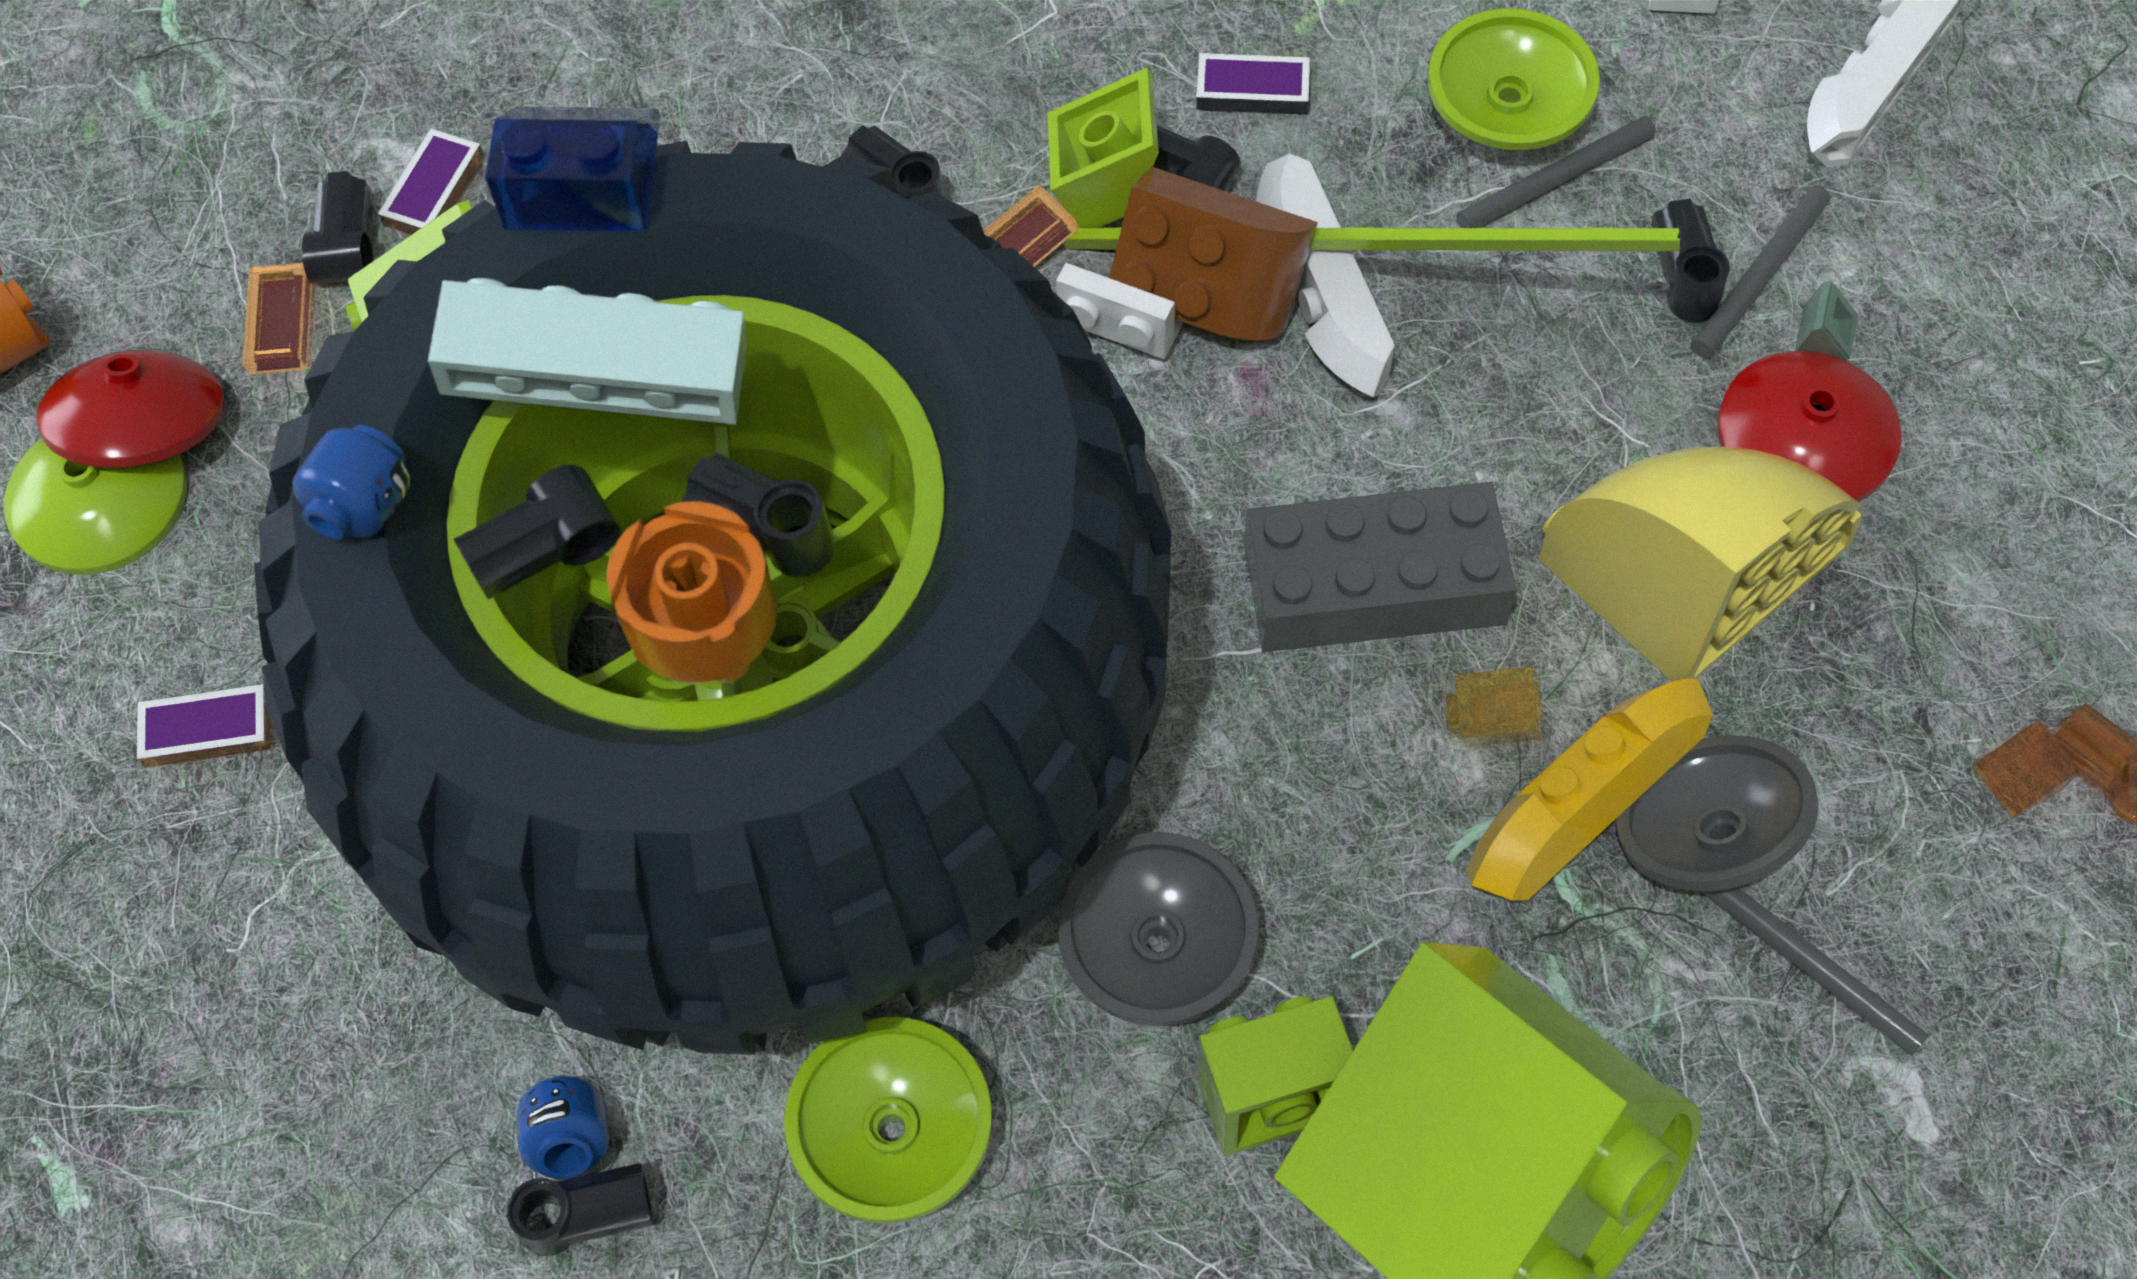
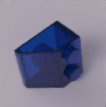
(573, 168)

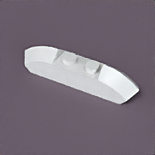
(1856, 100)
(1332, 292)

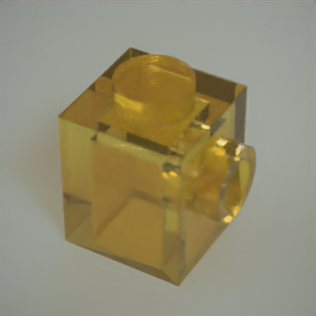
(1496, 707)

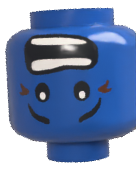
(351, 483)
(562, 1127)

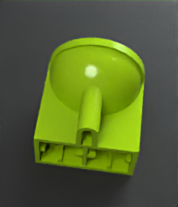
(1489, 1133)

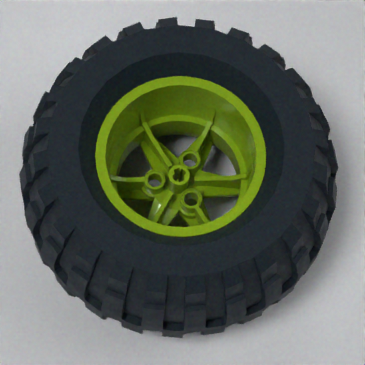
(840, 805)

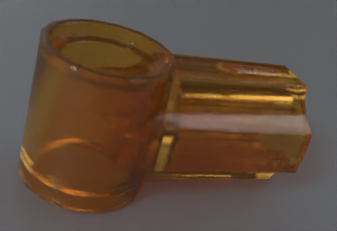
(2103, 756)

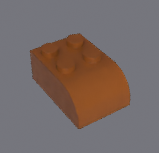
(1214, 254)

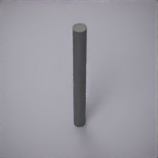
(1556, 173)
(1760, 272)
(1820, 968)

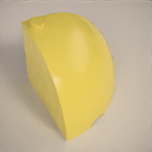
(1697, 548)

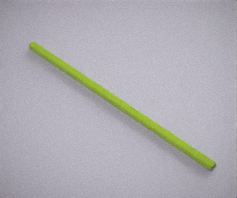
(1453, 239)

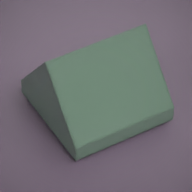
(1827, 323)

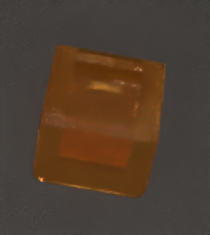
(2027, 769)

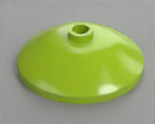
(1517, 60)
(91, 518)
(877, 1077)

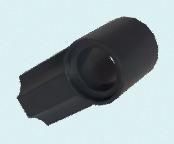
(1203, 161)
(912, 171)
(340, 230)
(1698, 269)
(769, 512)
(556, 523)
(588, 1204)

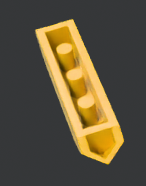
(1588, 788)

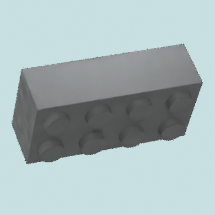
(1378, 566)

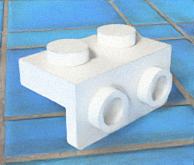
(1119, 311)

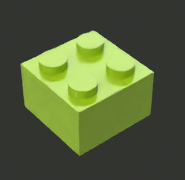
(1270, 1071)

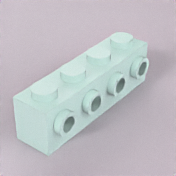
(588, 351)

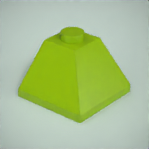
(1102, 148)

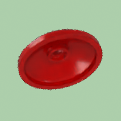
(130, 408)
(1773, 413)

